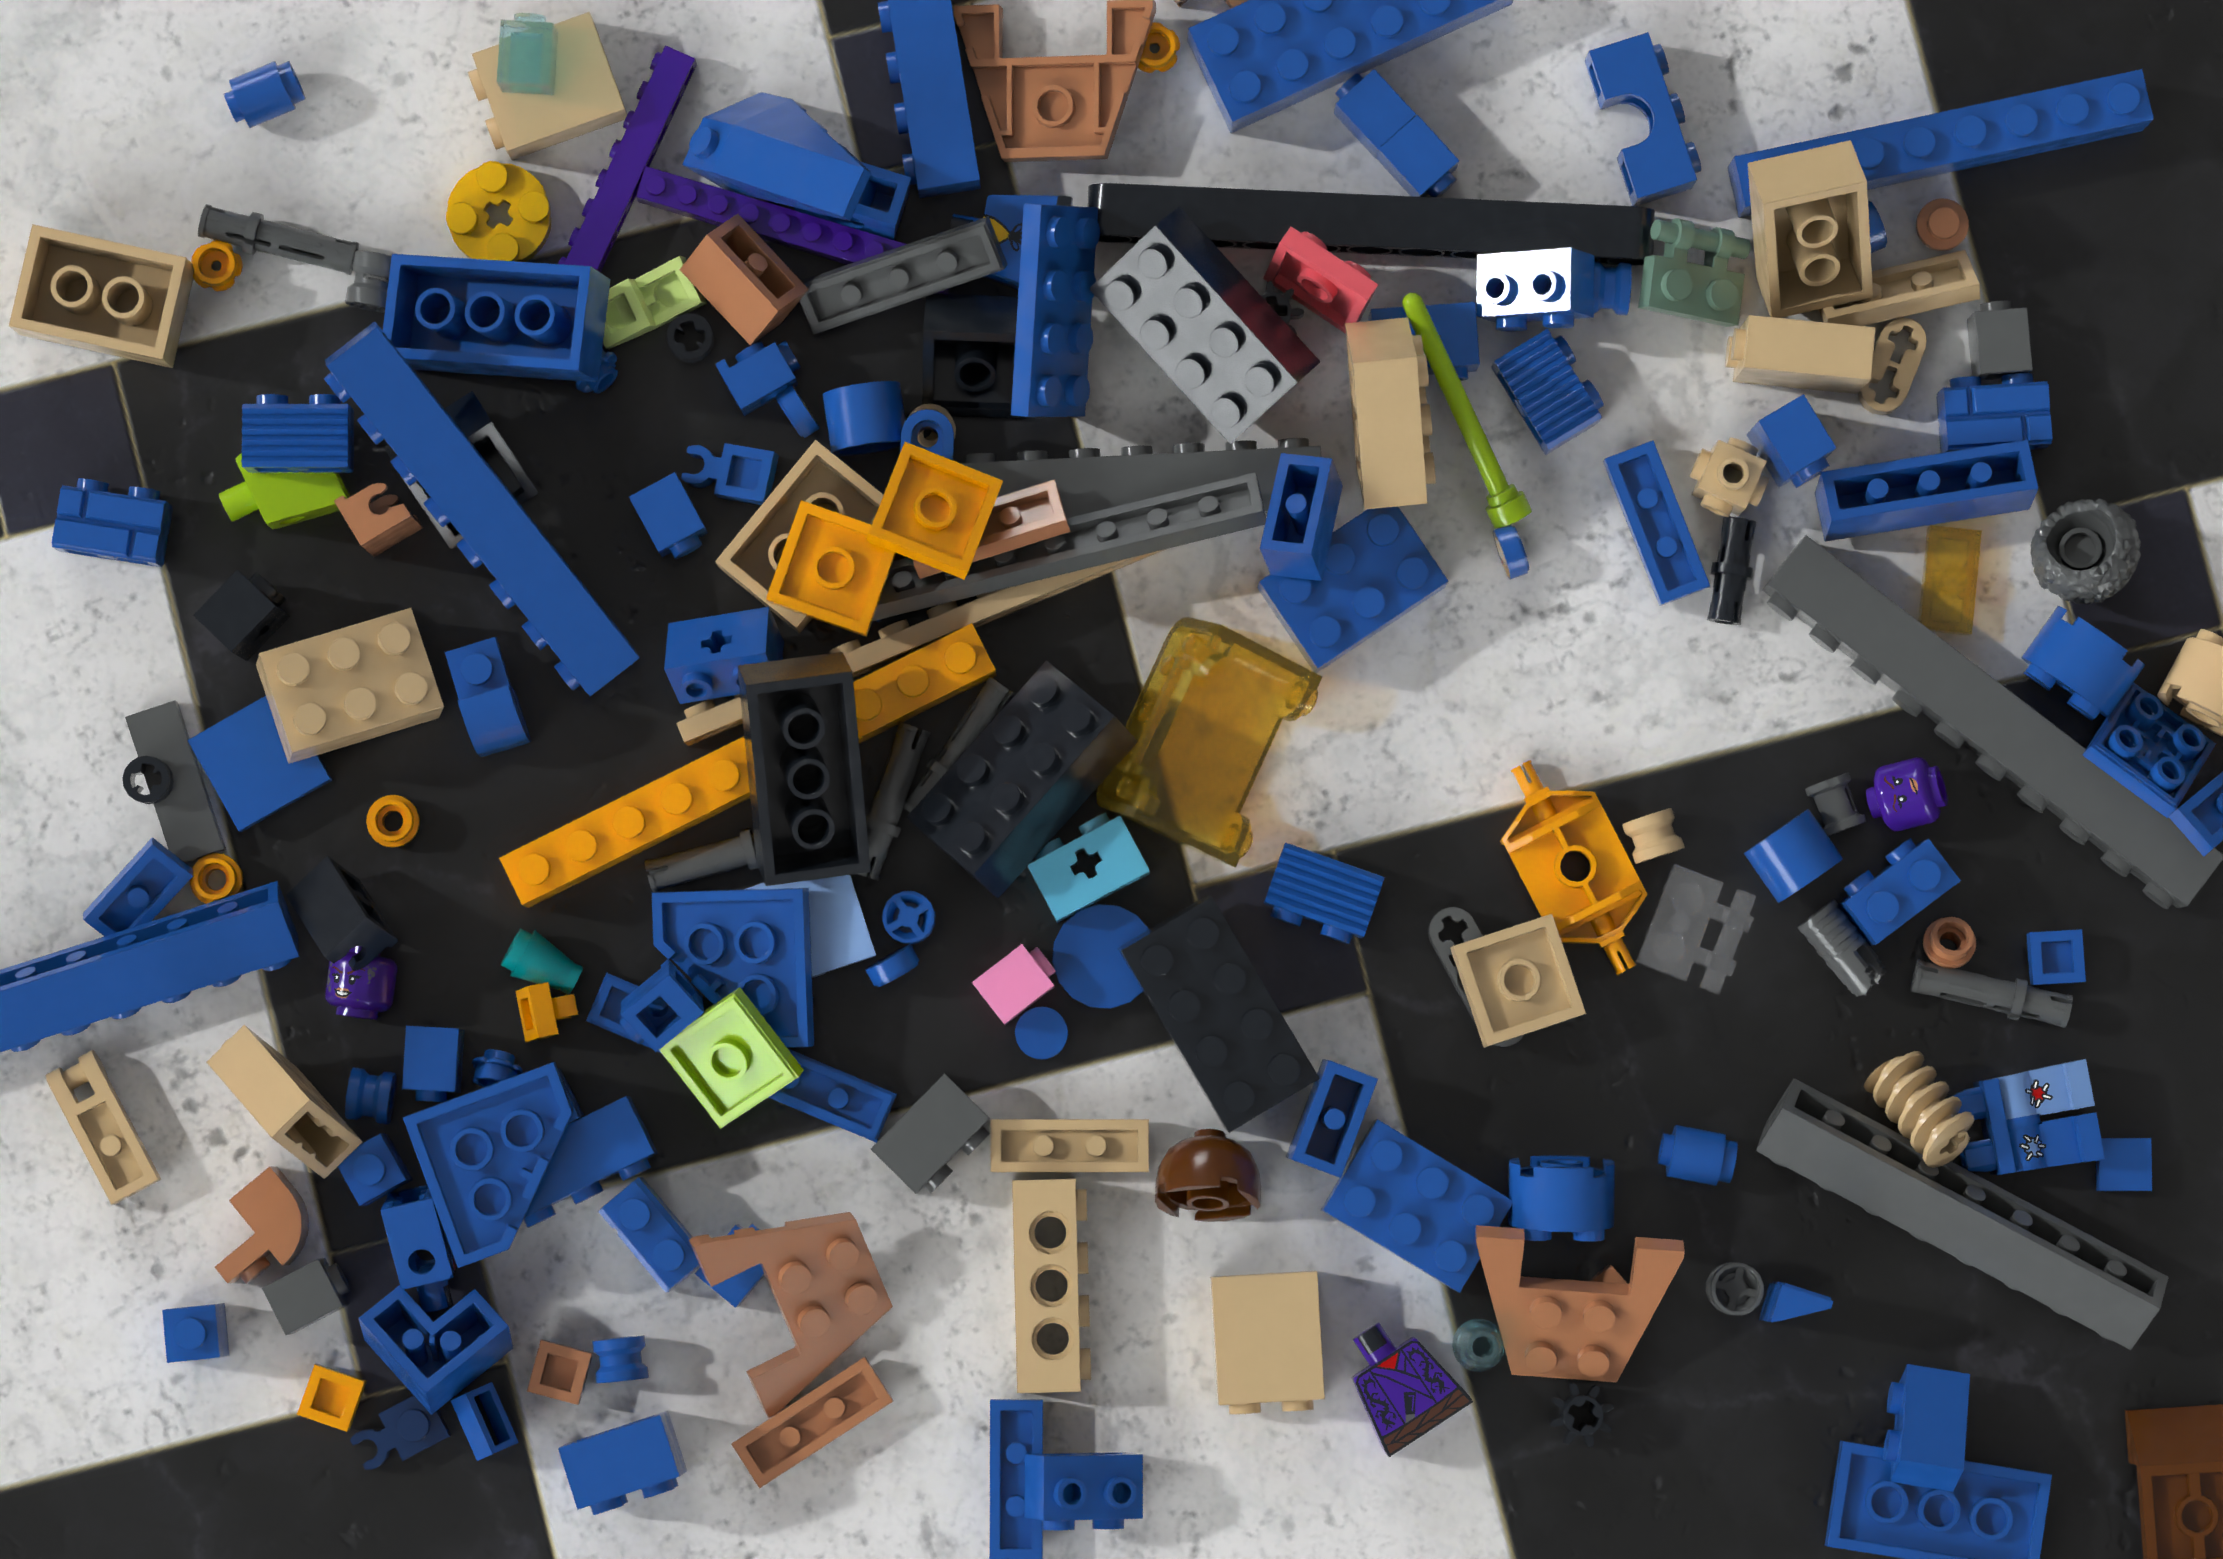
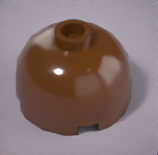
(1208, 1176)

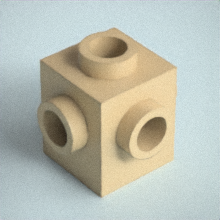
(1719, 494)

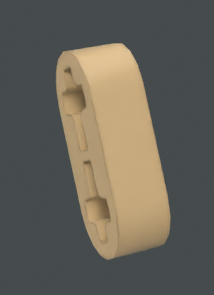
(1903, 370)

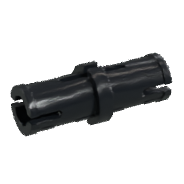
(1731, 570)

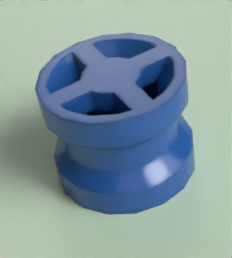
(1612, 287)
(904, 911)
(370, 1095)
(620, 1359)

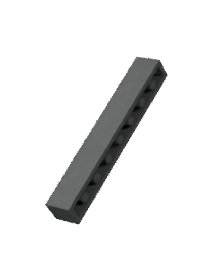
(1102, 482)
(1963, 1215)

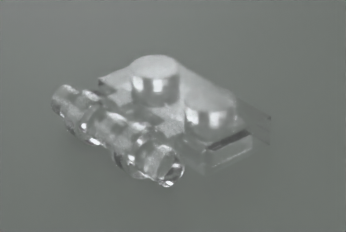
(1681, 922)

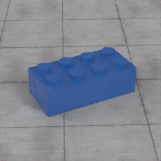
(497, 316)

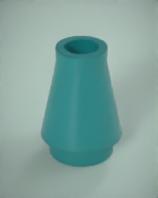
(539, 961)

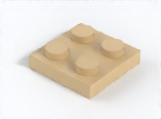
(1518, 980)

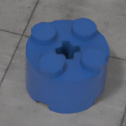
(2080, 663)
(1562, 1196)

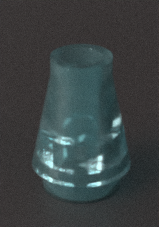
(1464, 1340)

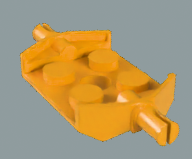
(1568, 822)

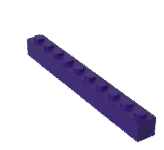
(636, 150)
(766, 219)

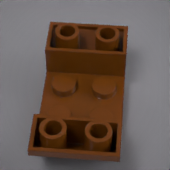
(2179, 1479)

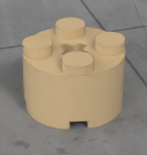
(2198, 681)

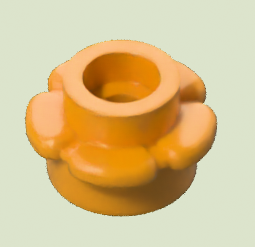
(1166, 56)
(208, 254)

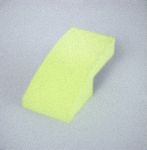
(649, 302)

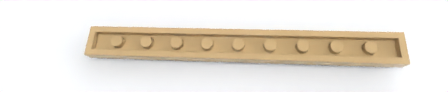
(901, 639)

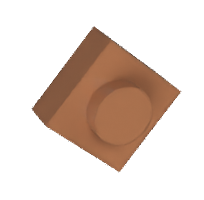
(560, 1372)

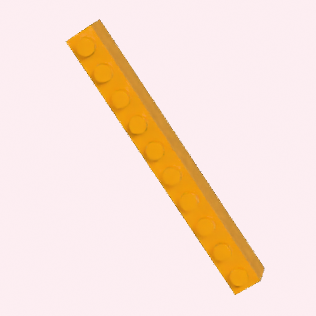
(721, 777)

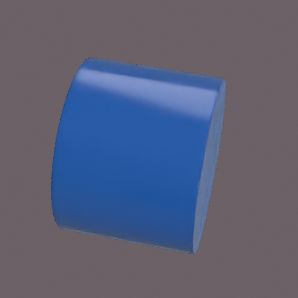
(864, 417)
(1793, 856)

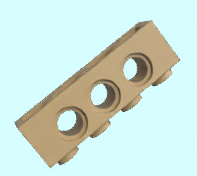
(1036, 1368)

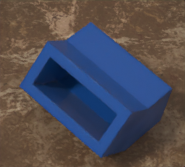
(474, 1425)

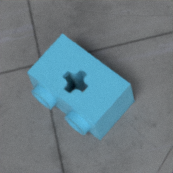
(1119, 866)

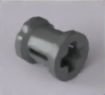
(1836, 804)

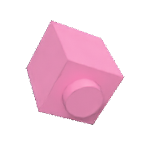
(1015, 982)

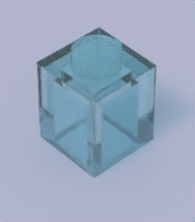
(527, 55)

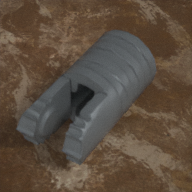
(1843, 948)

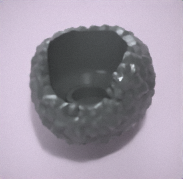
(2086, 551)

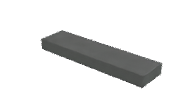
(902, 275)

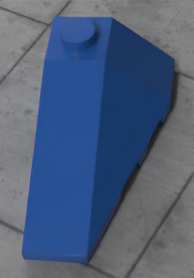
(778, 155)

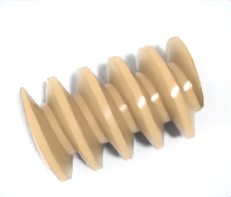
(1920, 1108)

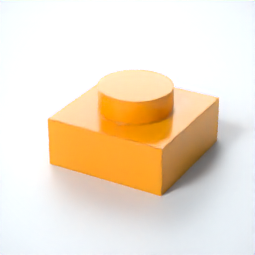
(331, 1397)

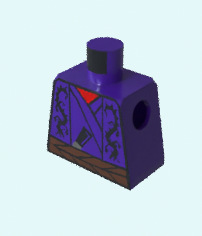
(1404, 1389)

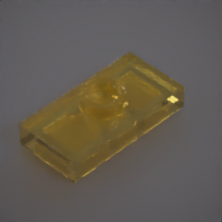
(1949, 579)

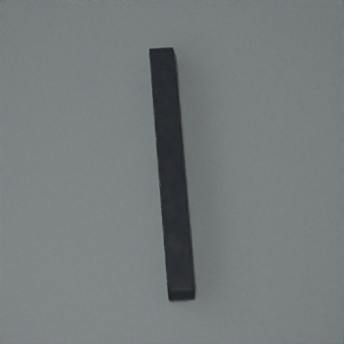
(1378, 221)

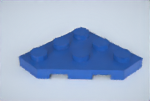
(744, 942)
(489, 1157)

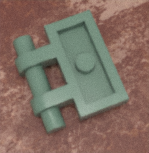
(1691, 289)

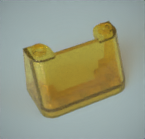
(1205, 736)

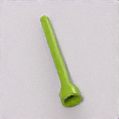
(1504, 500)

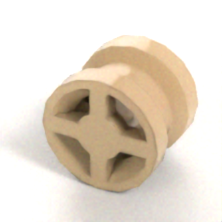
(1653, 835)

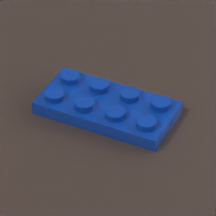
(1054, 311)
(1987, 1516)

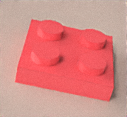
(1320, 280)

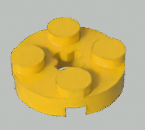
(493, 185)

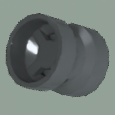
(369, 292)
(1743, 1291)

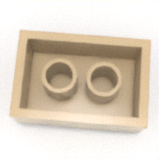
(1811, 229)
(102, 296)
(1390, 412)
(757, 548)
(349, 685)

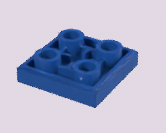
(2149, 750)
(251, 768)

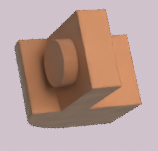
(279, 1224)

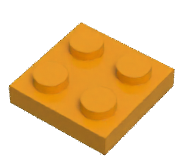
(934, 510)
(830, 569)

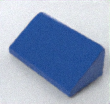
(1789, 1301)

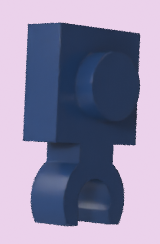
(407, 1429)

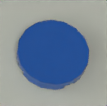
(1089, 959)

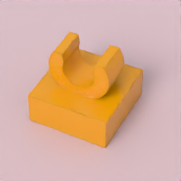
(541, 1011)

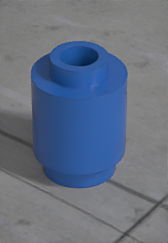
(264, 93)
(1698, 1155)

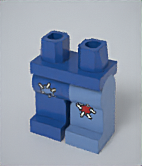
(2012, 1125)

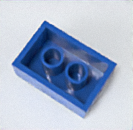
(1370, 580)
(1415, 1205)

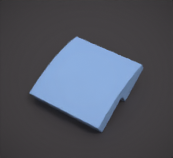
(836, 923)

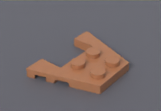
(1055, 103)
(821, 1286)
(1572, 1324)

